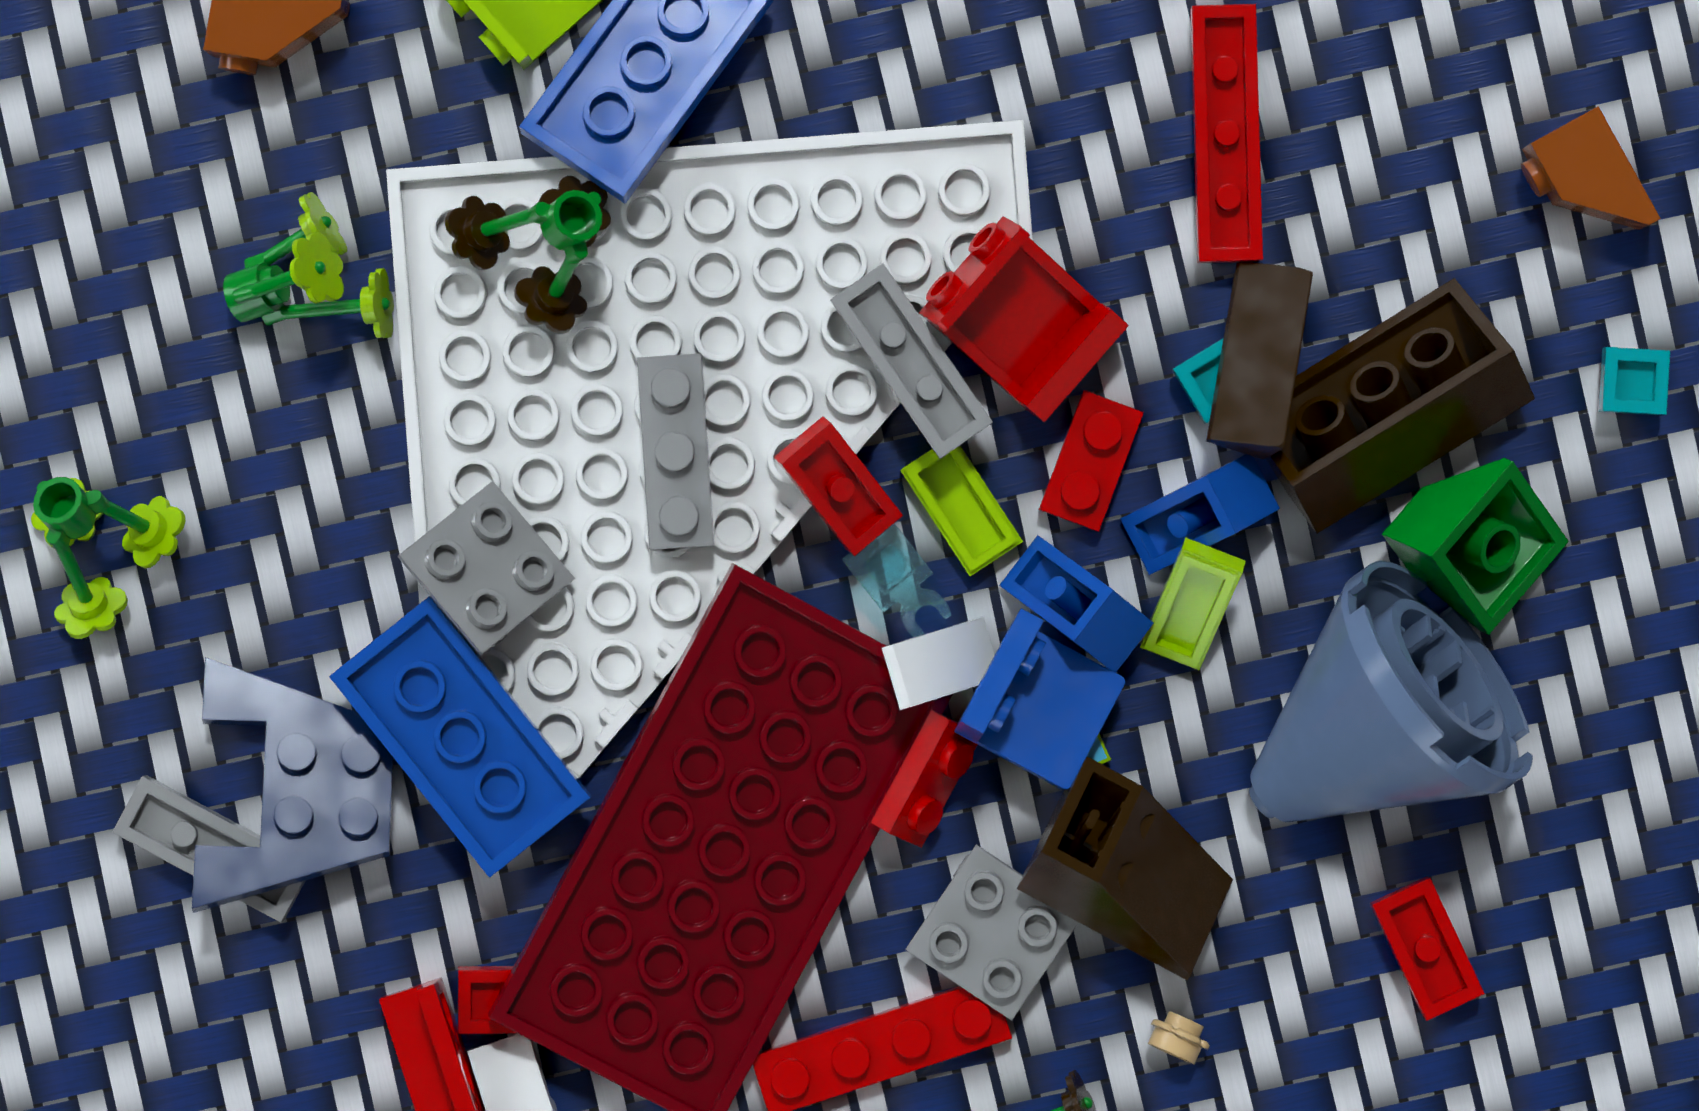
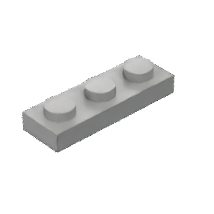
(911, 361)
(675, 451)
(172, 826)

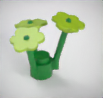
(316, 269)
(69, 514)

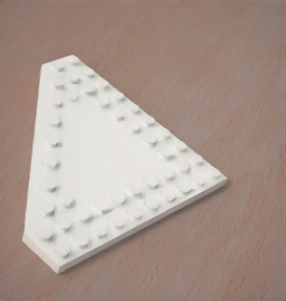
(707, 257)

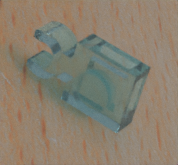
(892, 573)

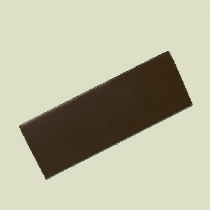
(1259, 358)

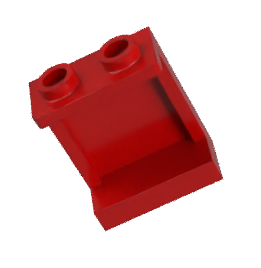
(1021, 318)

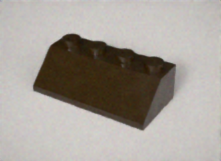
(1395, 404)

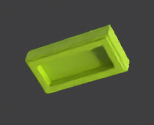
(962, 508)
(1193, 603)

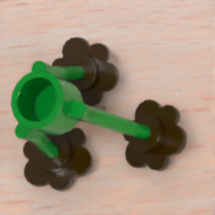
(567, 221)

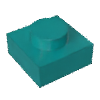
(1199, 378)
(1634, 381)

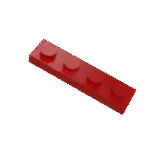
(1226, 133)
(877, 1048)

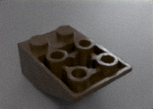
(1127, 870)

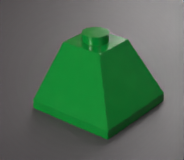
(1477, 540)

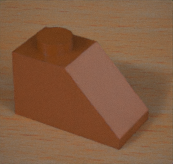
(266, 30)
(1588, 172)

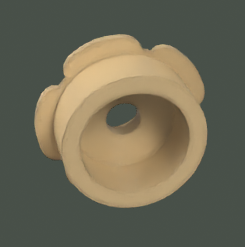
(1178, 1037)

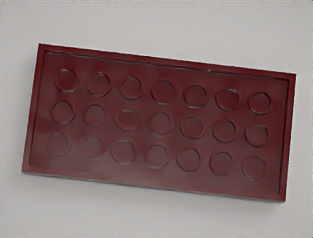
(716, 852)

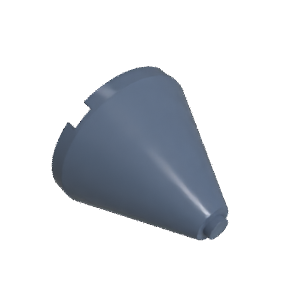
(1390, 710)

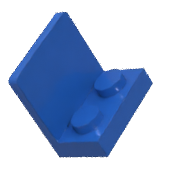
(1040, 703)

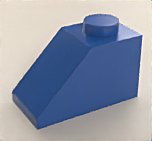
(1200, 511)
(1076, 604)

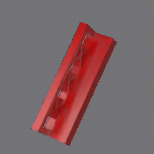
(431, 1049)

